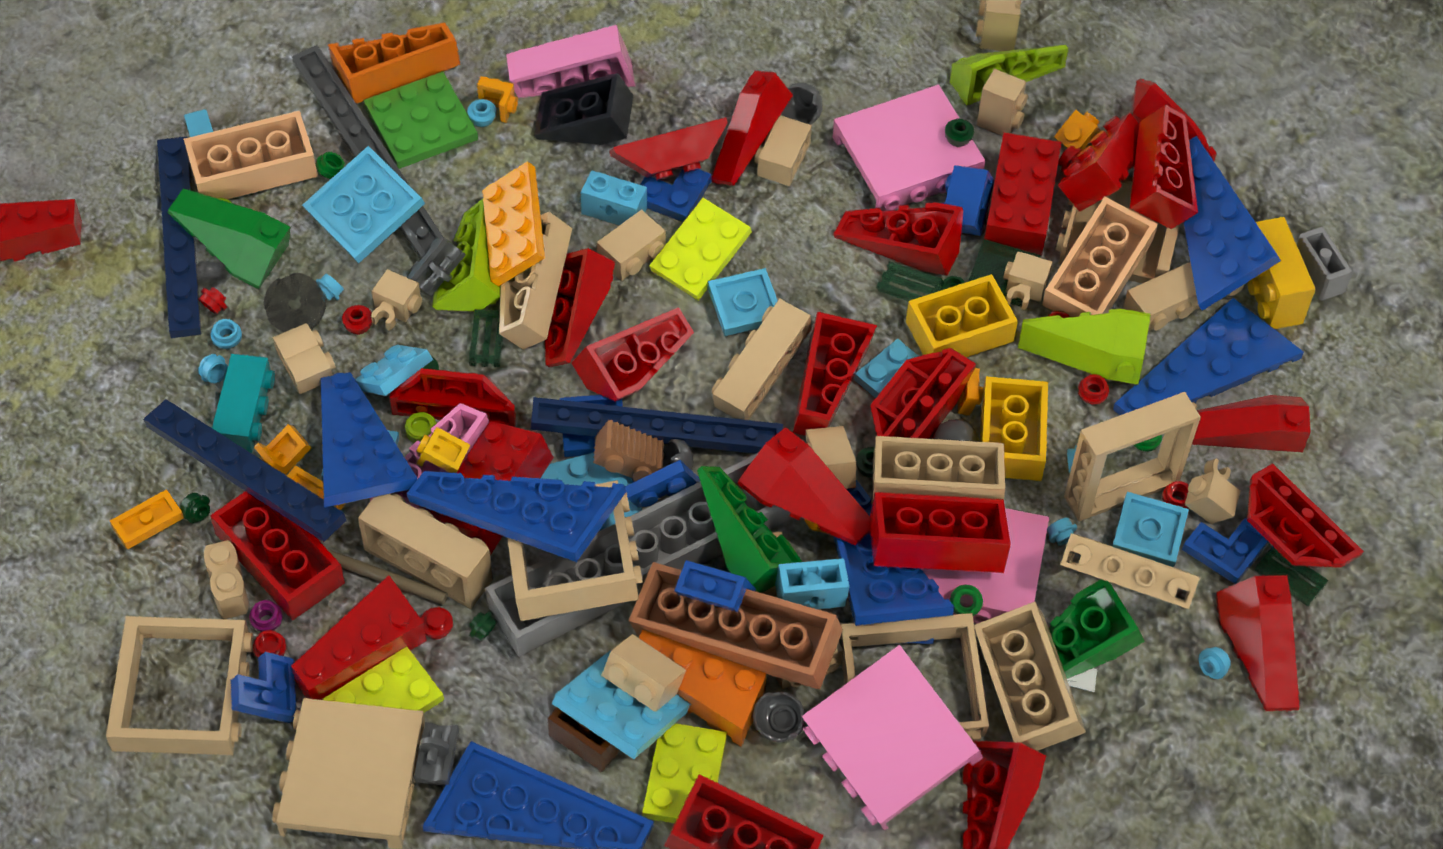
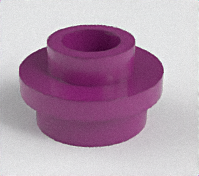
(262, 609)

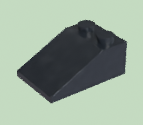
(586, 112)

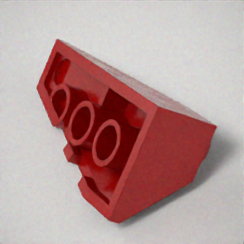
(753, 118)
(1256, 423)
(798, 481)
(1261, 628)

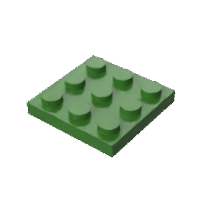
(420, 120)

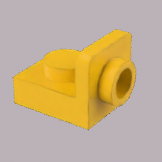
(442, 450)

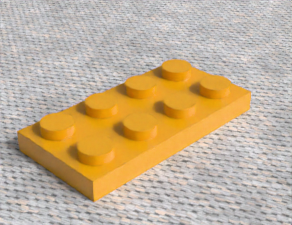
(513, 224)

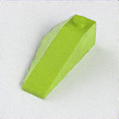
(972, 73)
(471, 277)
(1097, 343)

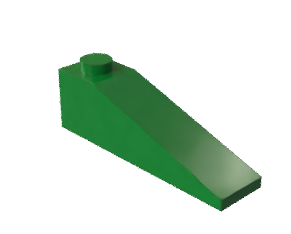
(238, 236)
(743, 537)
(1093, 629)

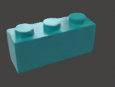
(244, 399)

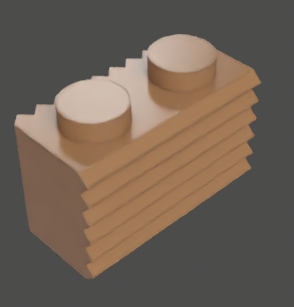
(627, 451)

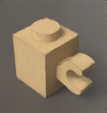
(1027, 278)
(395, 298)
(1212, 494)

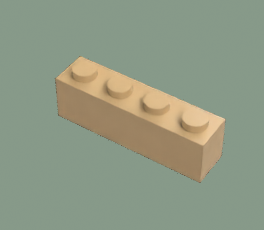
(1166, 297)
(762, 360)

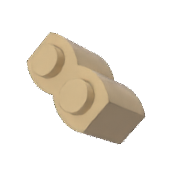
(303, 357)
(226, 579)

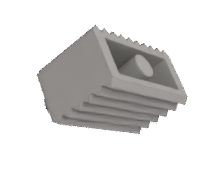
(1324, 263)

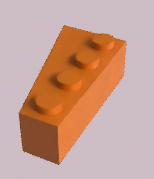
(393, 60)

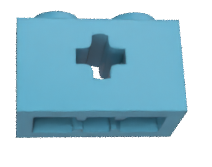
(612, 198)
(813, 583)

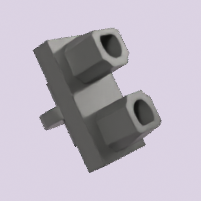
(436, 265)
(436, 754)

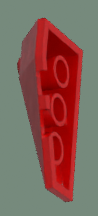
(916, 237)
(580, 294)
(633, 356)
(999, 792)

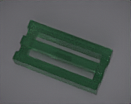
(889, 276)
(485, 358)
(1298, 587)

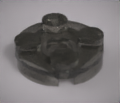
(289, 288)

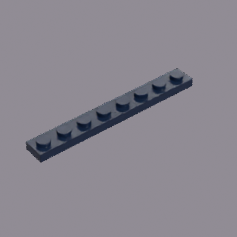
(178, 244)
(694, 429)
(245, 470)

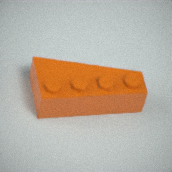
(714, 686)

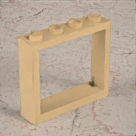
(1091, 495)
(1129, 570)
(582, 593)
(922, 630)
(127, 739)

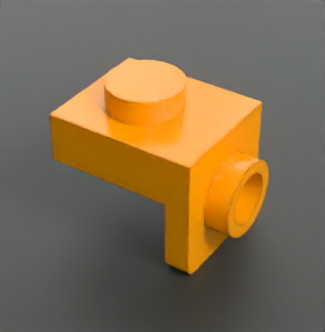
(499, 93)
(1078, 130)
(971, 395)
(284, 449)

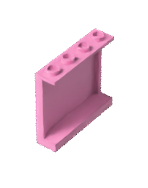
(904, 147)
(1019, 581)
(889, 736)

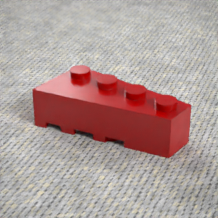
(1102, 164)
(1163, 169)
(38, 227)
(831, 362)
(359, 641)

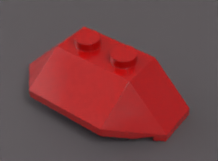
(1150, 97)
(671, 150)
(442, 390)
(921, 394)
(1296, 523)

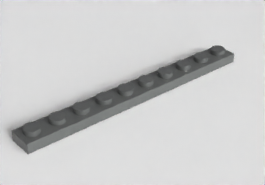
(358, 133)

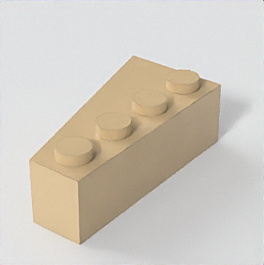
(999, 24)
(530, 296)

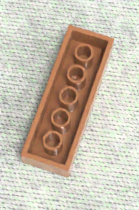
(763, 634)

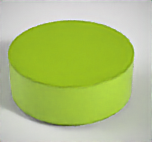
(419, 425)

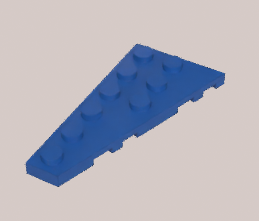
(1222, 237)
(1214, 359)
(356, 446)
(527, 510)
(883, 592)
(515, 803)

